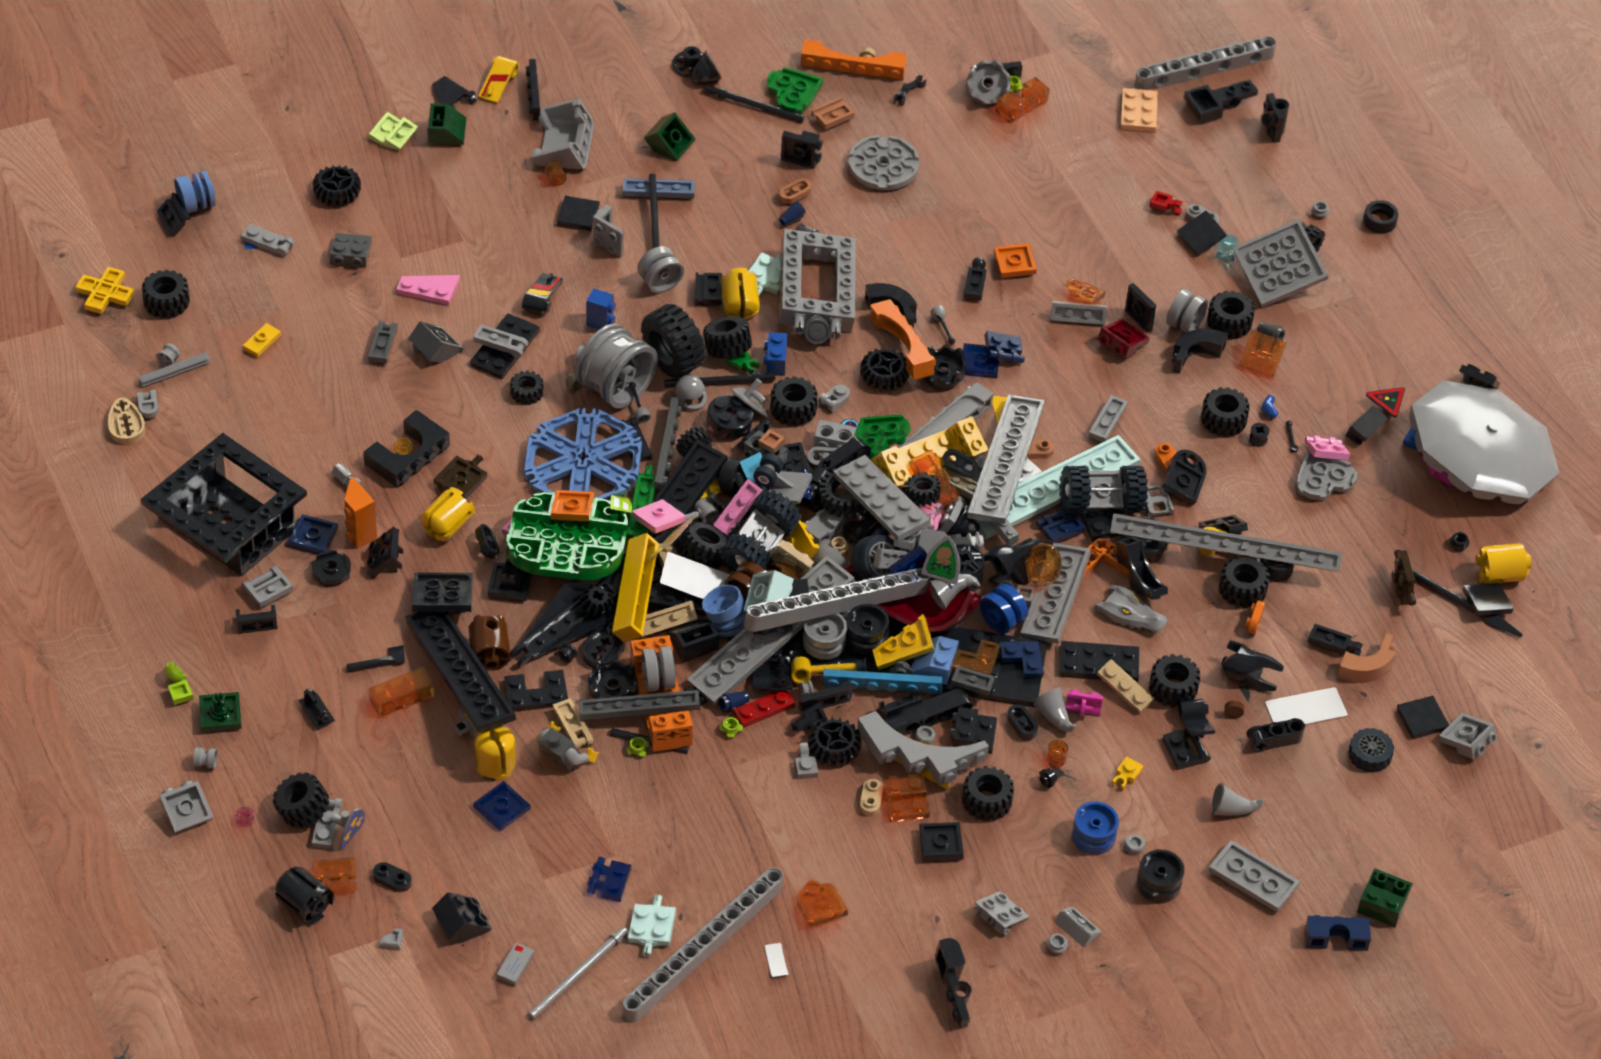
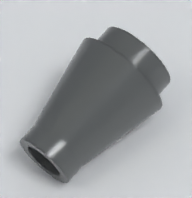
(1271, 330)

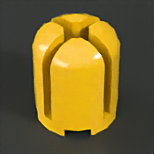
(731, 293)
(447, 515)
(495, 753)

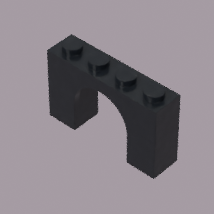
(400, 468)

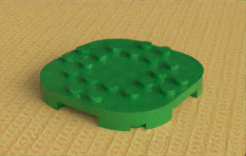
(566, 547)

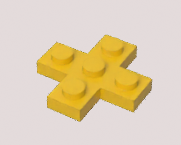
(104, 290)

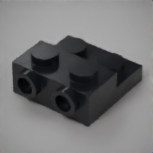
(801, 149)
(972, 728)

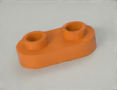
(1163, 454)
(1256, 612)

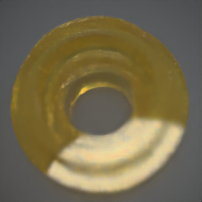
(403, 446)

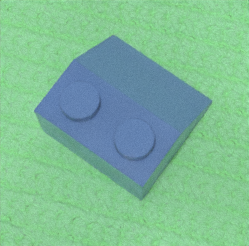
(938, 661)

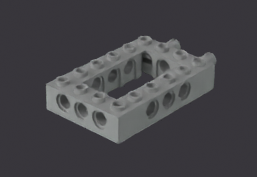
(822, 247)

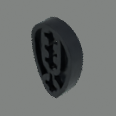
(594, 645)

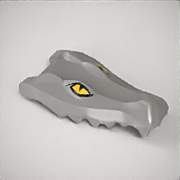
(1128, 609)

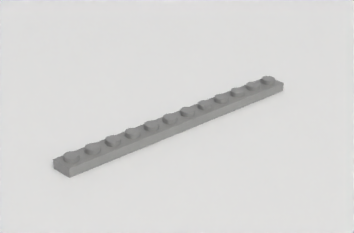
(1226, 542)

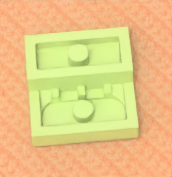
(392, 131)

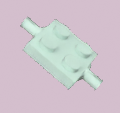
(767, 273)
(652, 925)

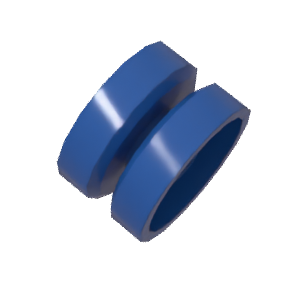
(1003, 608)
(1095, 827)

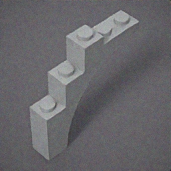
(915, 756)

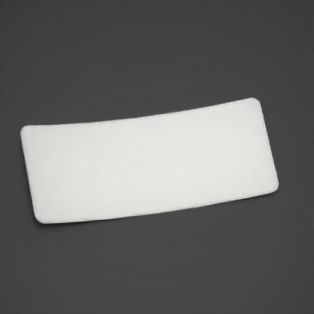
(776, 959)

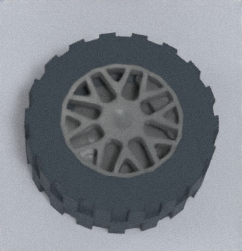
(1371, 750)

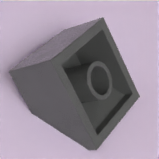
(434, 342)

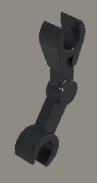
(901, 95)

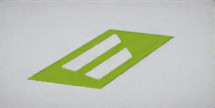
(621, 503)

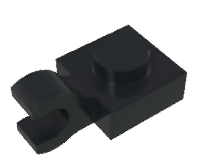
(810, 717)

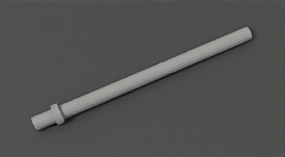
(614, 938)

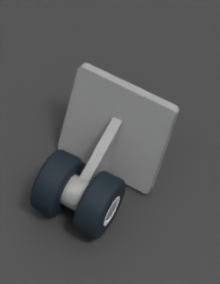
(787, 483)

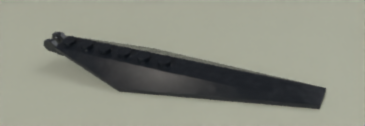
(566, 620)

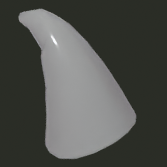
(945, 592)
(1053, 709)
(1228, 803)

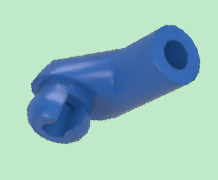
(1268, 408)

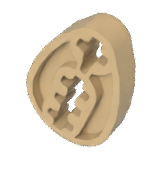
(116, 422)

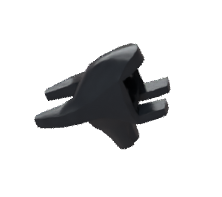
(1010, 561)
(1248, 666)

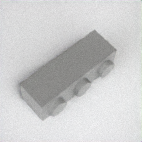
(1006, 532)

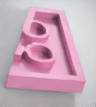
(429, 288)

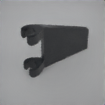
(450, 92)

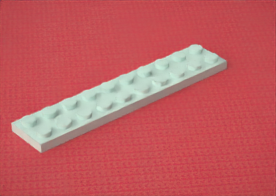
(1043, 489)

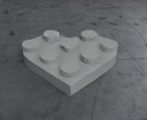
(1322, 476)

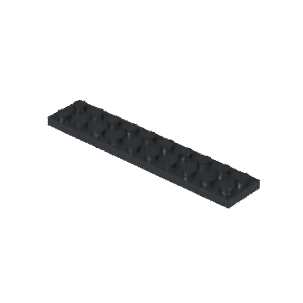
(461, 670)

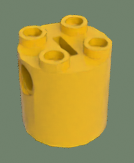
(1503, 563)

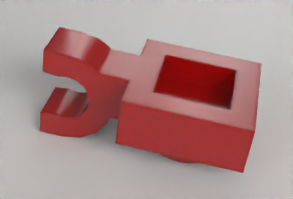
(1164, 201)

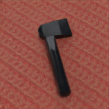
(397, 657)

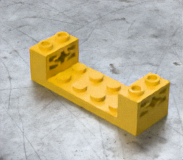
(961, 436)

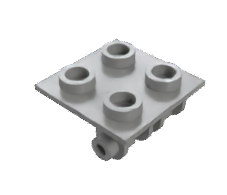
(999, 912)

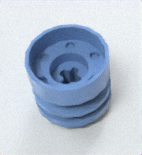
(194, 192)
(725, 609)

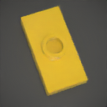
(262, 340)

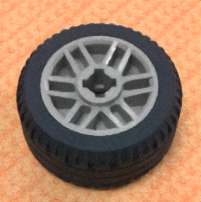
(864, 556)

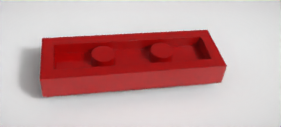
(764, 708)

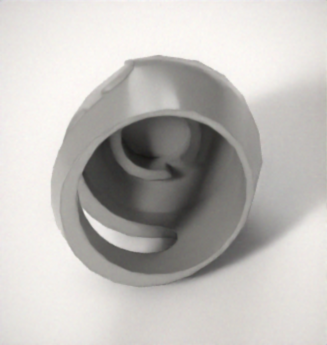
(690, 388)

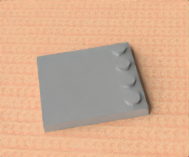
(1280, 263)

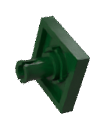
(220, 708)

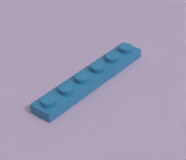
(883, 681)

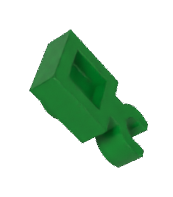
(743, 361)

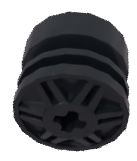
(971, 563)

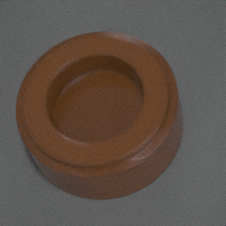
(1234, 709)

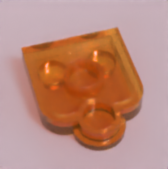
(820, 903)

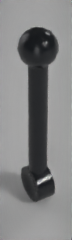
(1294, 448)

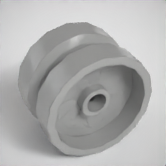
(660, 269)
(1187, 311)
(825, 636)
(658, 669)

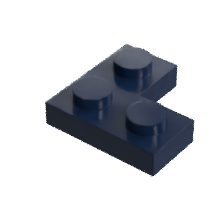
(1026, 653)

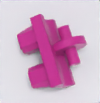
(1083, 702)

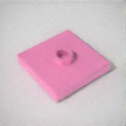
(659, 516)

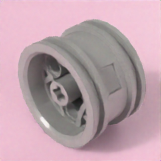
(613, 361)

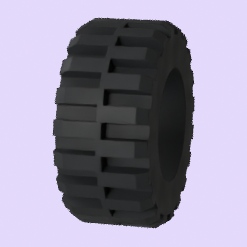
(674, 339)

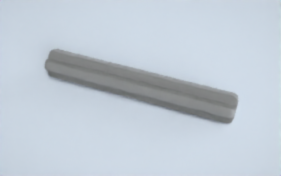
(173, 369)

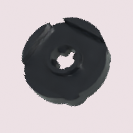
(328, 577)

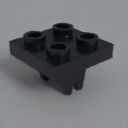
(1472, 372)
(384, 553)
(509, 582)

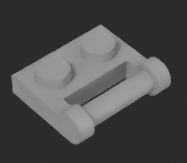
(269, 590)

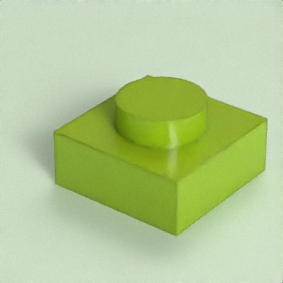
(180, 692)

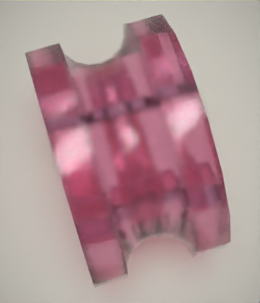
(243, 821)

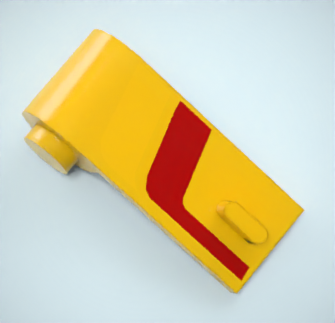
(501, 71)

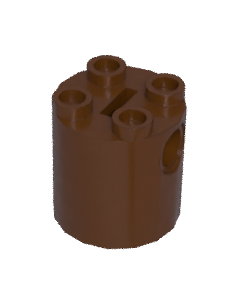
(490, 641)

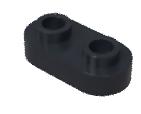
(960, 462)
(487, 541)
(1024, 723)
(391, 876)

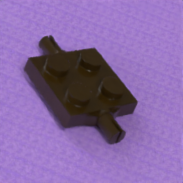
(461, 475)
(1404, 578)

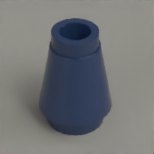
(792, 214)
(732, 700)

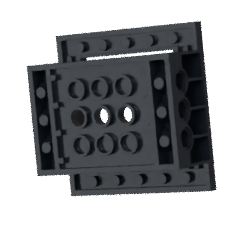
(203, 486)

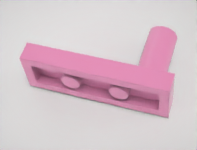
(738, 507)

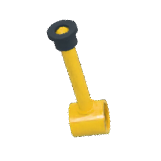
(802, 669)

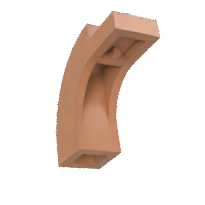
(1368, 668)

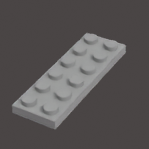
(881, 498)
(1054, 602)

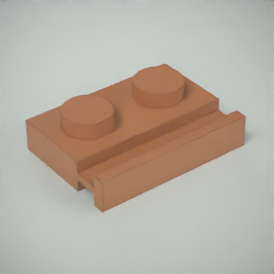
(833, 113)

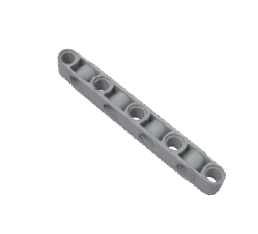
(1205, 63)

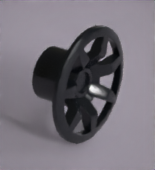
(691, 56)

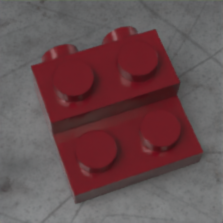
(1122, 338)

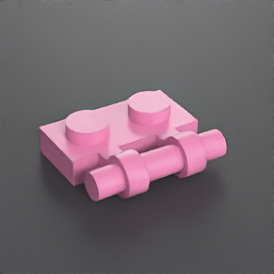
(1327, 448)

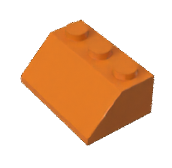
(359, 515)

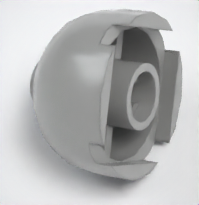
(833, 553)

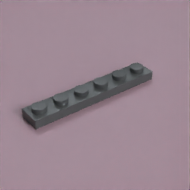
(668, 440)
(639, 705)

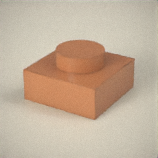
(771, 441)

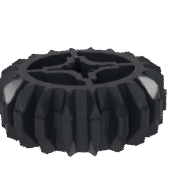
(336, 185)
(884, 369)
(832, 736)

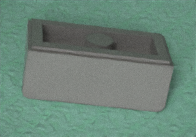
(1077, 926)

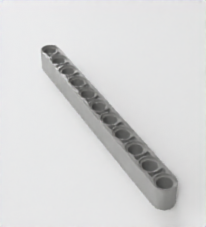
(835, 600)
(695, 947)

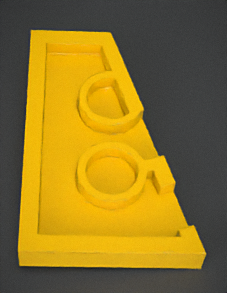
(910, 643)

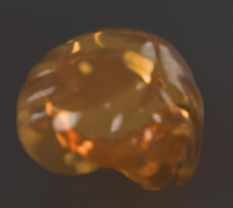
(1043, 564)

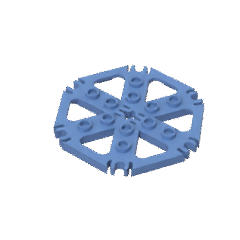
(571, 453)

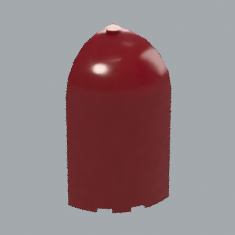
(938, 620)

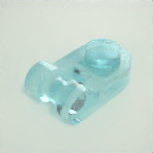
(1226, 247)

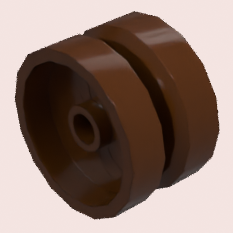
(743, 576)

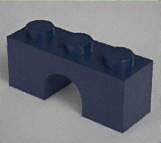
(1354, 931)

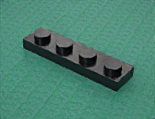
(533, 95)

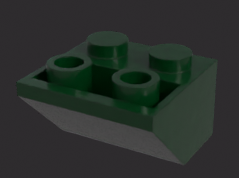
(446, 125)
(1384, 897)

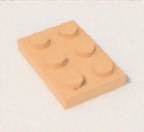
(1139, 110)

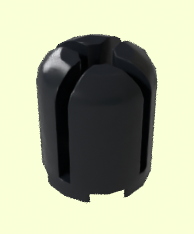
(303, 894)

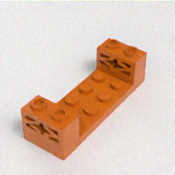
(664, 729)

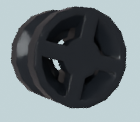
(1259, 434)

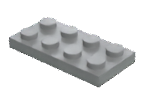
(1254, 876)

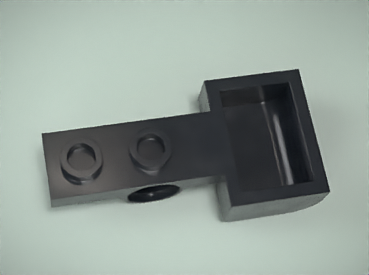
(1209, 103)
(950, 966)

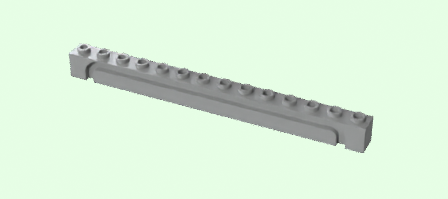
(971, 403)

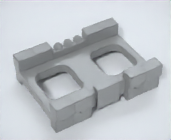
(1164, 499)

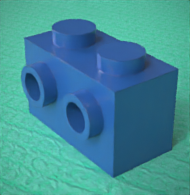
(600, 309)
(776, 355)

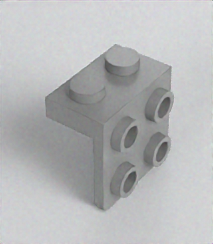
(605, 233)

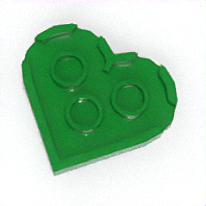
(793, 89)
(883, 431)

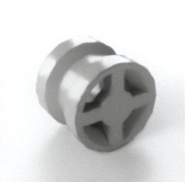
(168, 354)

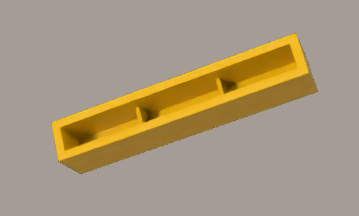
(635, 588)

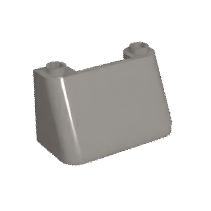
(566, 135)

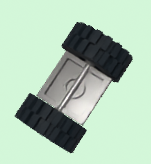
(1097, 490)
(768, 522)

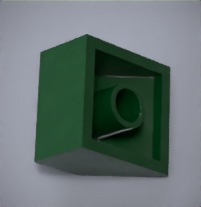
(670, 137)

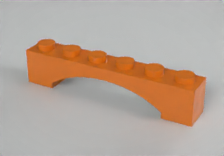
(885, 66)
(888, 317)

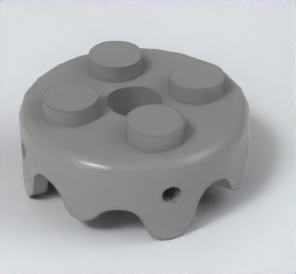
(988, 70)

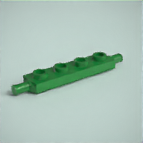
(643, 496)

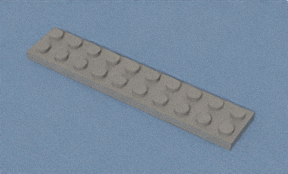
(1006, 459)
(749, 651)

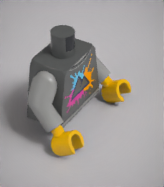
(561, 749)

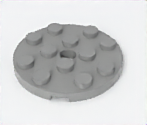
(870, 151)

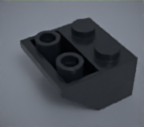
(694, 639)
(461, 917)

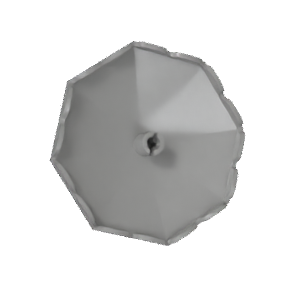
(1483, 442)

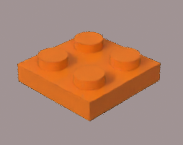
(1015, 260)
(572, 505)

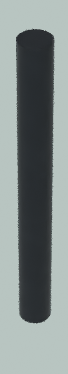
(629, 735)

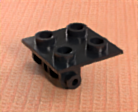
(773, 677)

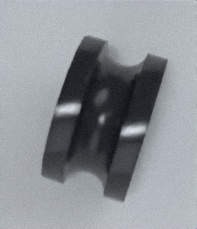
(567, 653)

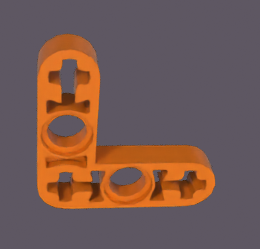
(1101, 554)

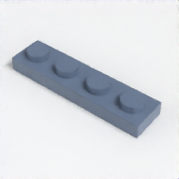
(665, 188)

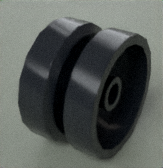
(866, 628)
(1160, 875)

